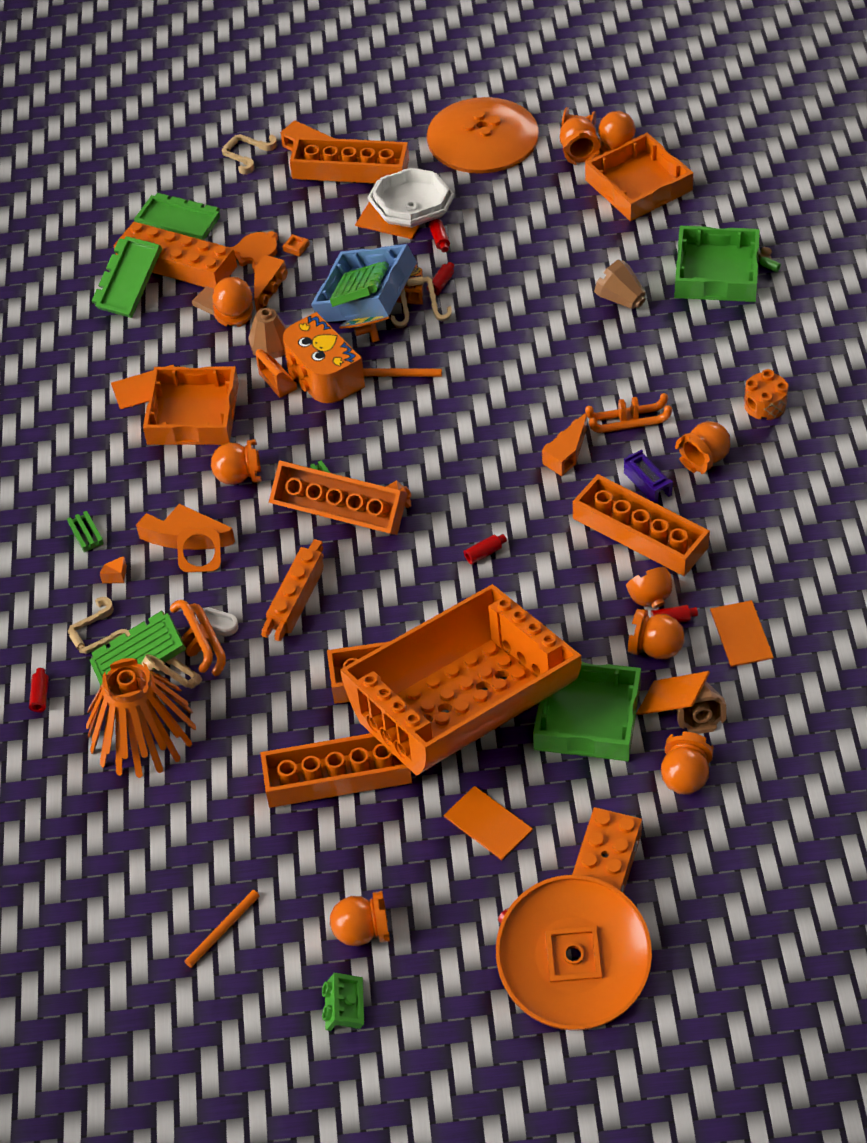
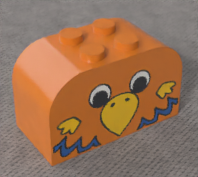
(322, 360)

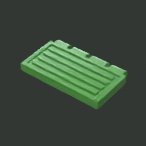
(178, 215)
(127, 276)
(359, 283)
(157, 639)

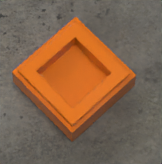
(296, 245)

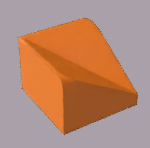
(114, 571)

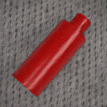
(439, 235)
(442, 277)
(484, 548)
(680, 613)
(38, 691)

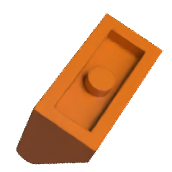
(274, 374)

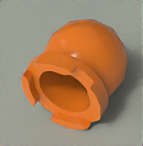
(615, 130)
(579, 140)
(232, 302)
(703, 446)
(235, 463)
(657, 636)
(686, 762)
(359, 920)

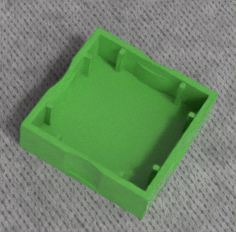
(717, 263)
(591, 714)

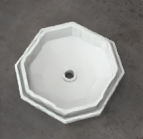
(411, 197)

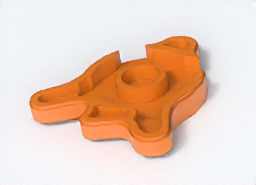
(254, 246)

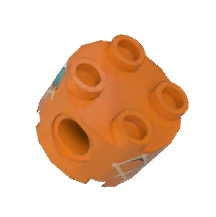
(766, 395)

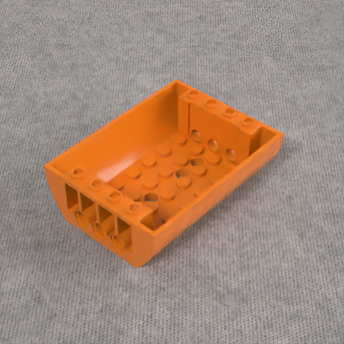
(445, 665)

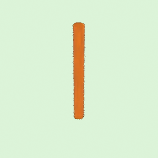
(401, 372)
(219, 931)

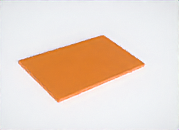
(372, 220)
(133, 390)
(741, 633)
(673, 693)
(488, 822)

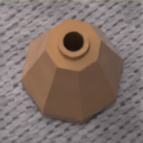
(621, 286)
(267, 333)
(705, 713)

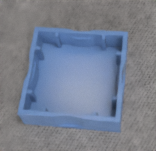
(377, 304)

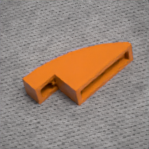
(165, 532)

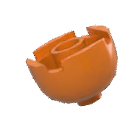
(651, 588)

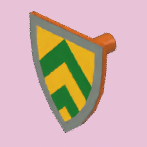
(367, 325)

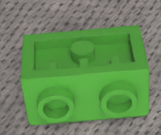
(343, 1001)

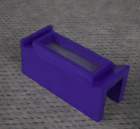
(646, 476)

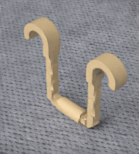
(245, 160)
(419, 281)
(76, 639)
(154, 662)

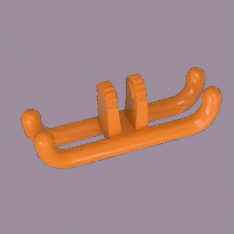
(629, 416)
(199, 636)

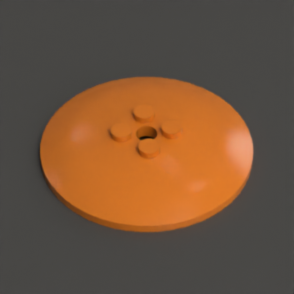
(504, 140)
(583, 916)

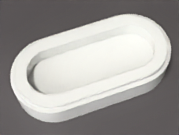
(221, 622)

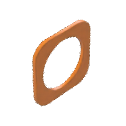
(182, 537)

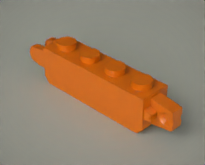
(294, 591)

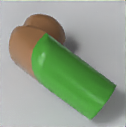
(766, 261)

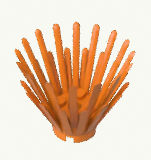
(130, 697)

